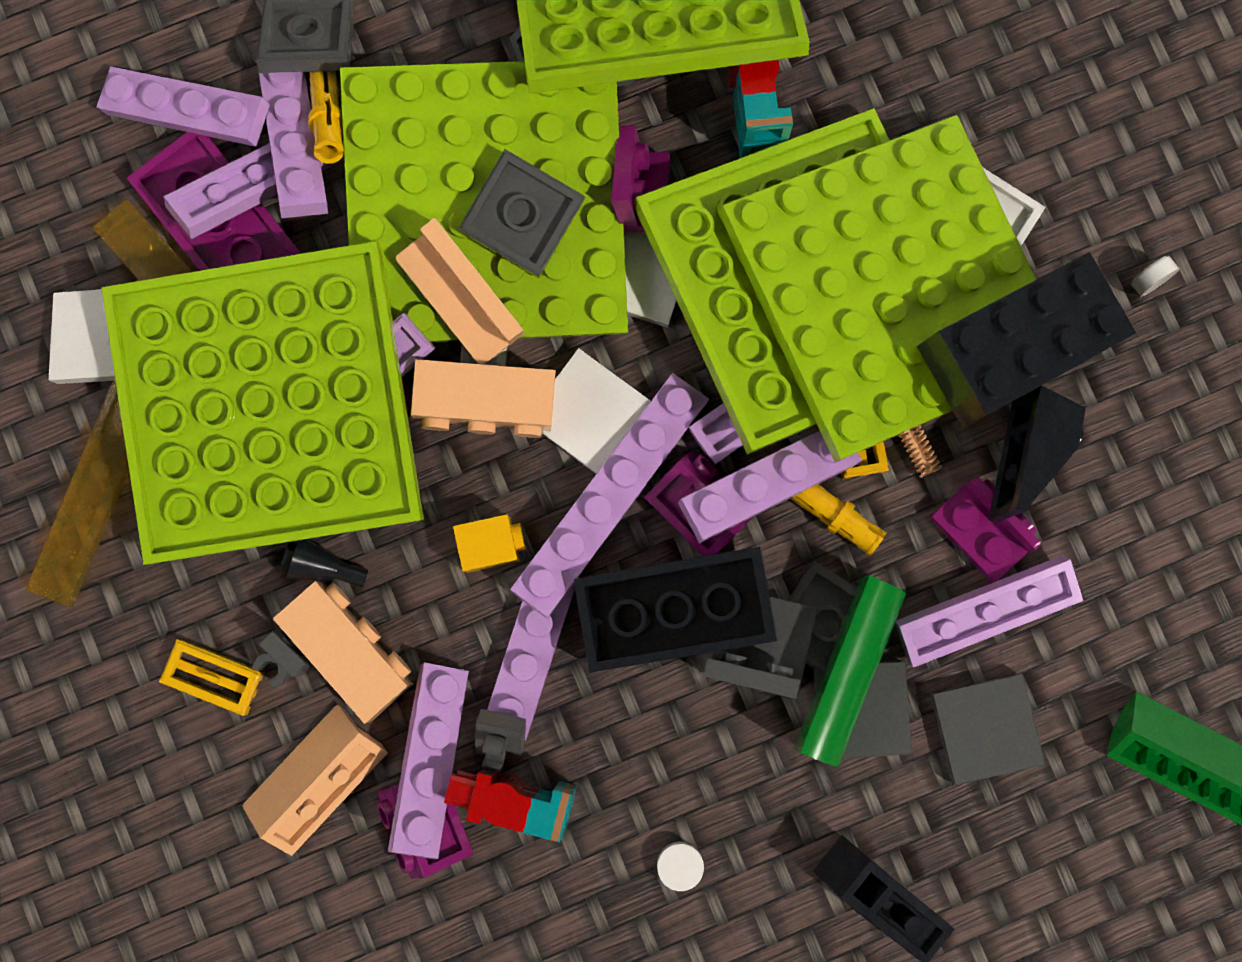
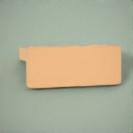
(459, 293)
(313, 781)

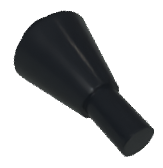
(312, 562)

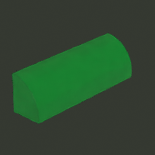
(850, 670)
(1179, 755)

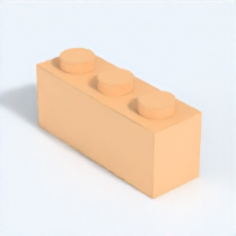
(483, 397)
(344, 650)

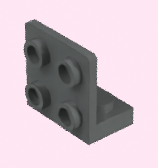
(773, 665)

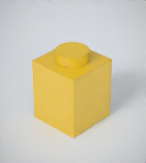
(489, 543)

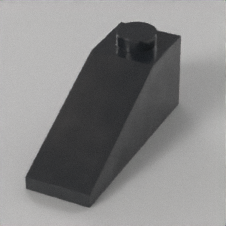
(1038, 442)
(883, 900)

